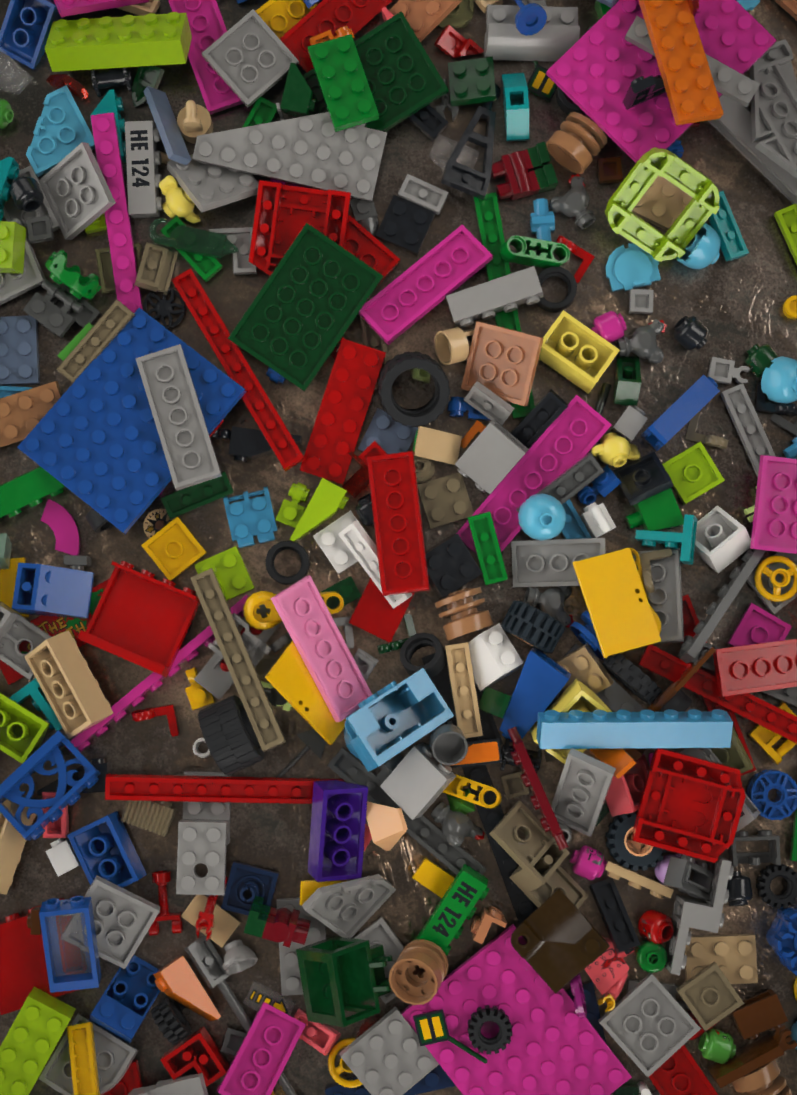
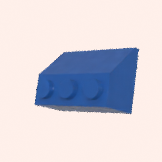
(107, 851)

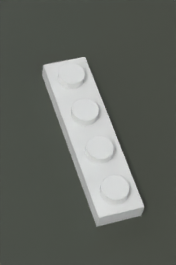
(366, 553)

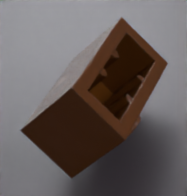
(759, 1015)

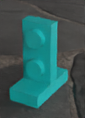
(673, 539)
(39, 701)

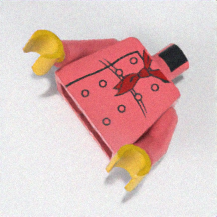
(609, 974)

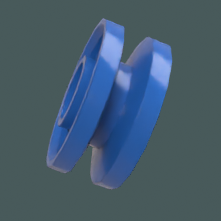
(587, 634)
(786, 790)

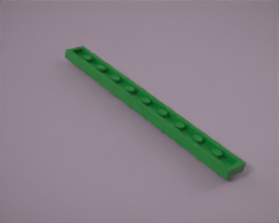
(492, 239)

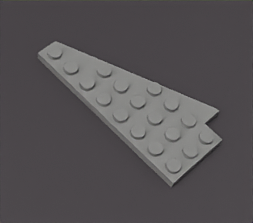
(300, 153)

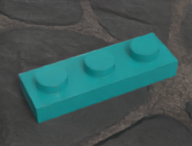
(725, 224)

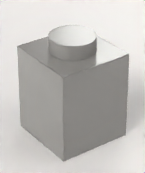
(630, 423)

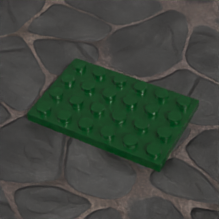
(396, 72)
(305, 307)

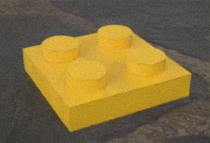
(174, 549)

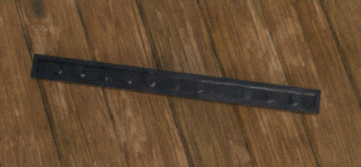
(490, 817)

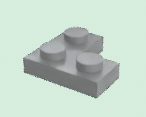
(242, 240)

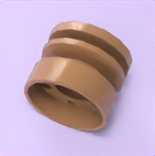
(576, 143)
(463, 613)
(418, 972)
(763, 1081)

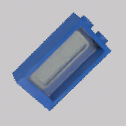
(70, 944)

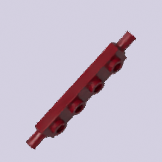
(539, 797)

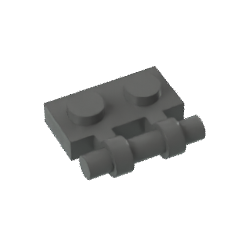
(49, 314)

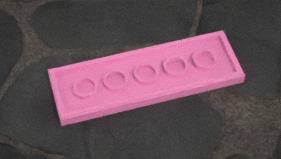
(322, 647)

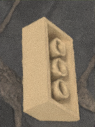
(68, 684)
(11, 845)

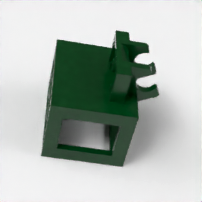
(342, 977)

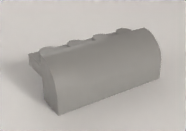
(548, 45)

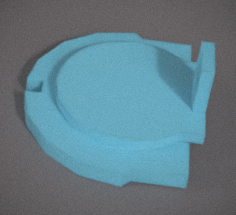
(631, 268)

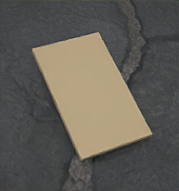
(437, 445)
(223, 922)

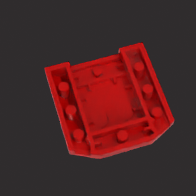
(283, 213)
(689, 805)

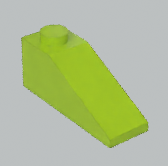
(322, 506)

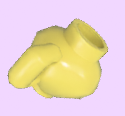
(177, 200)
(615, 450)

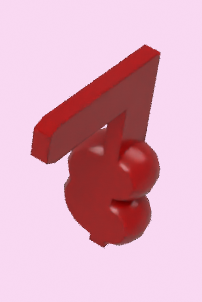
(581, 253)
(148, 713)

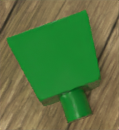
(656, 513)

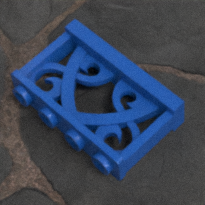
(35, 763)

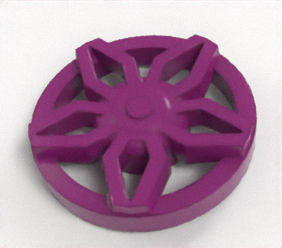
(579, 997)

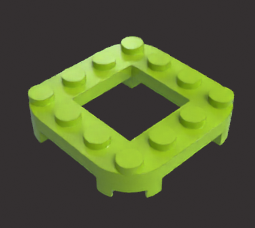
(689, 222)

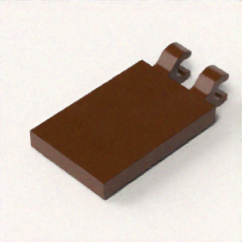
(752, 1057)

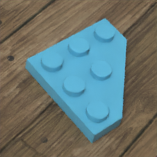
(57, 131)

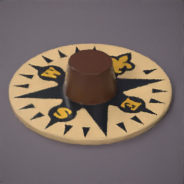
(155, 522)

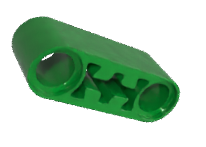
(526, 255)

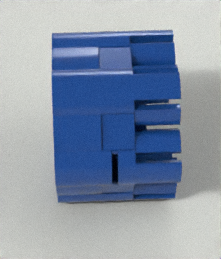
(783, 937)

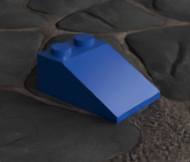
(27, 29)

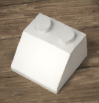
(720, 539)
(493, 657)

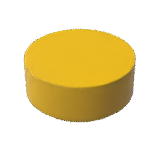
(790, 307)

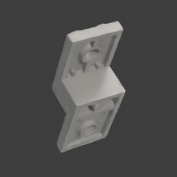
(13, 631)
(203, 840)
(698, 914)

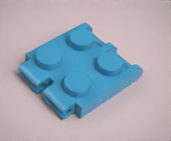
(251, 518)

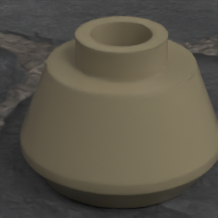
(426, 473)

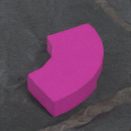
(63, 526)

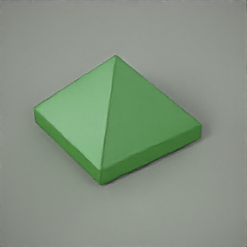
(461, 805)

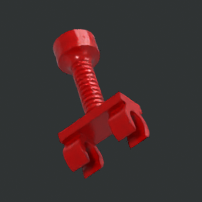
(161, 878)
(206, 918)

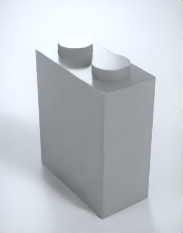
(491, 457)
(417, 781)

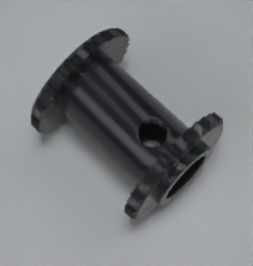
(111, 78)
(535, 756)

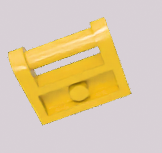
(767, 738)

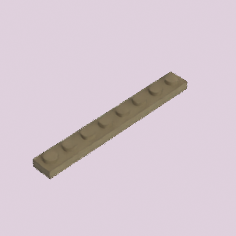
(238, 660)

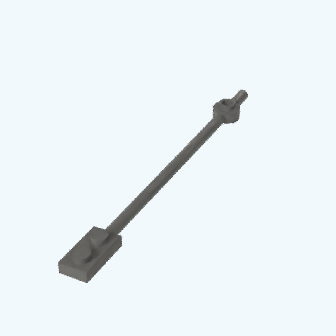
(210, 967)

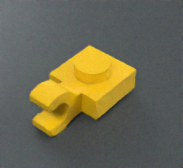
(197, 695)

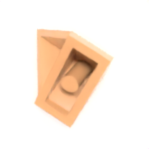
(385, 824)

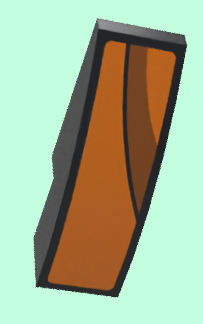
(481, 753)

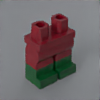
(525, 173)
(276, 924)

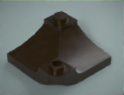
(558, 941)

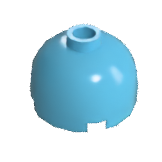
(702, 249)
(780, 380)
(542, 517)

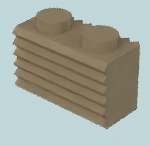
(150, 815)

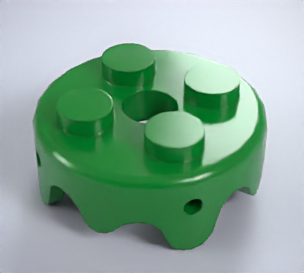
(72, 276)

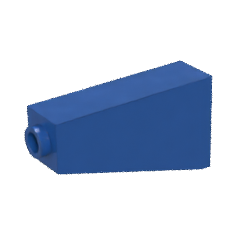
(680, 412)
(535, 690)

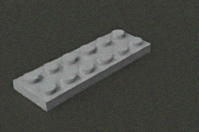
(178, 417)

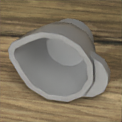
(238, 957)

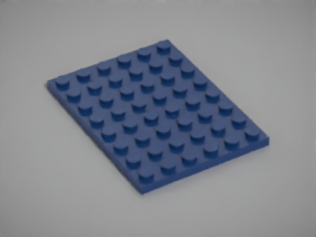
(103, 431)

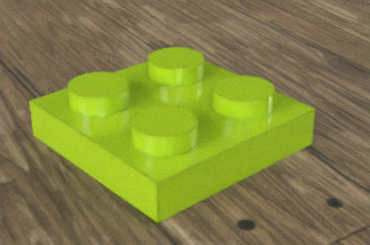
(693, 473)
(229, 571)

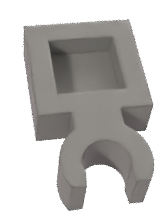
(723, 371)

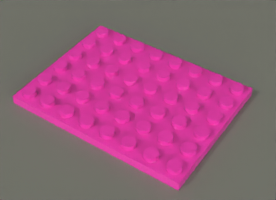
(604, 64)
(549, 1043)

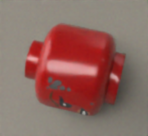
(655, 927)

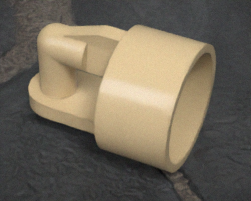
(194, 121)
(452, 345)

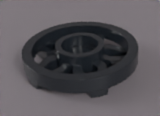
(165, 308)

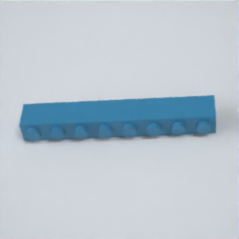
(634, 729)

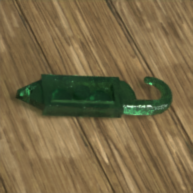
(193, 240)

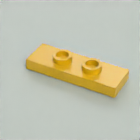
(83, 1059)

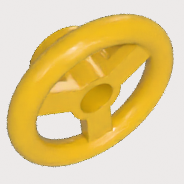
(785, 574)
(335, 1072)

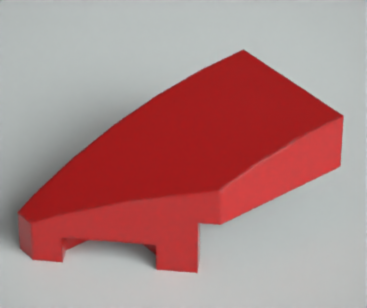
(455, 44)

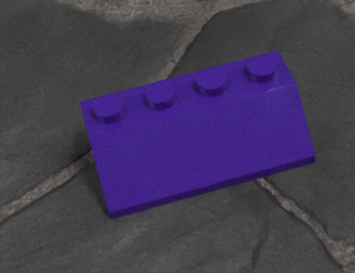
(337, 830)

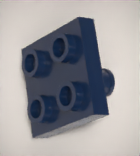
(245, 883)

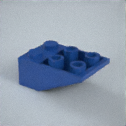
(52, 591)
(127, 1000)

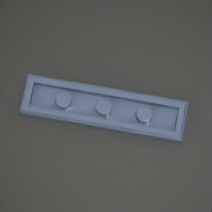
(167, 125)

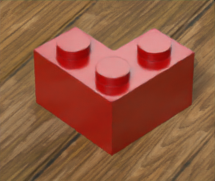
(197, 1052)

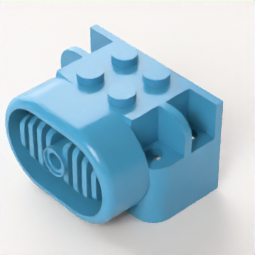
(394, 719)

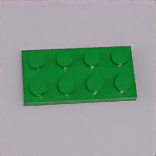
(343, 83)

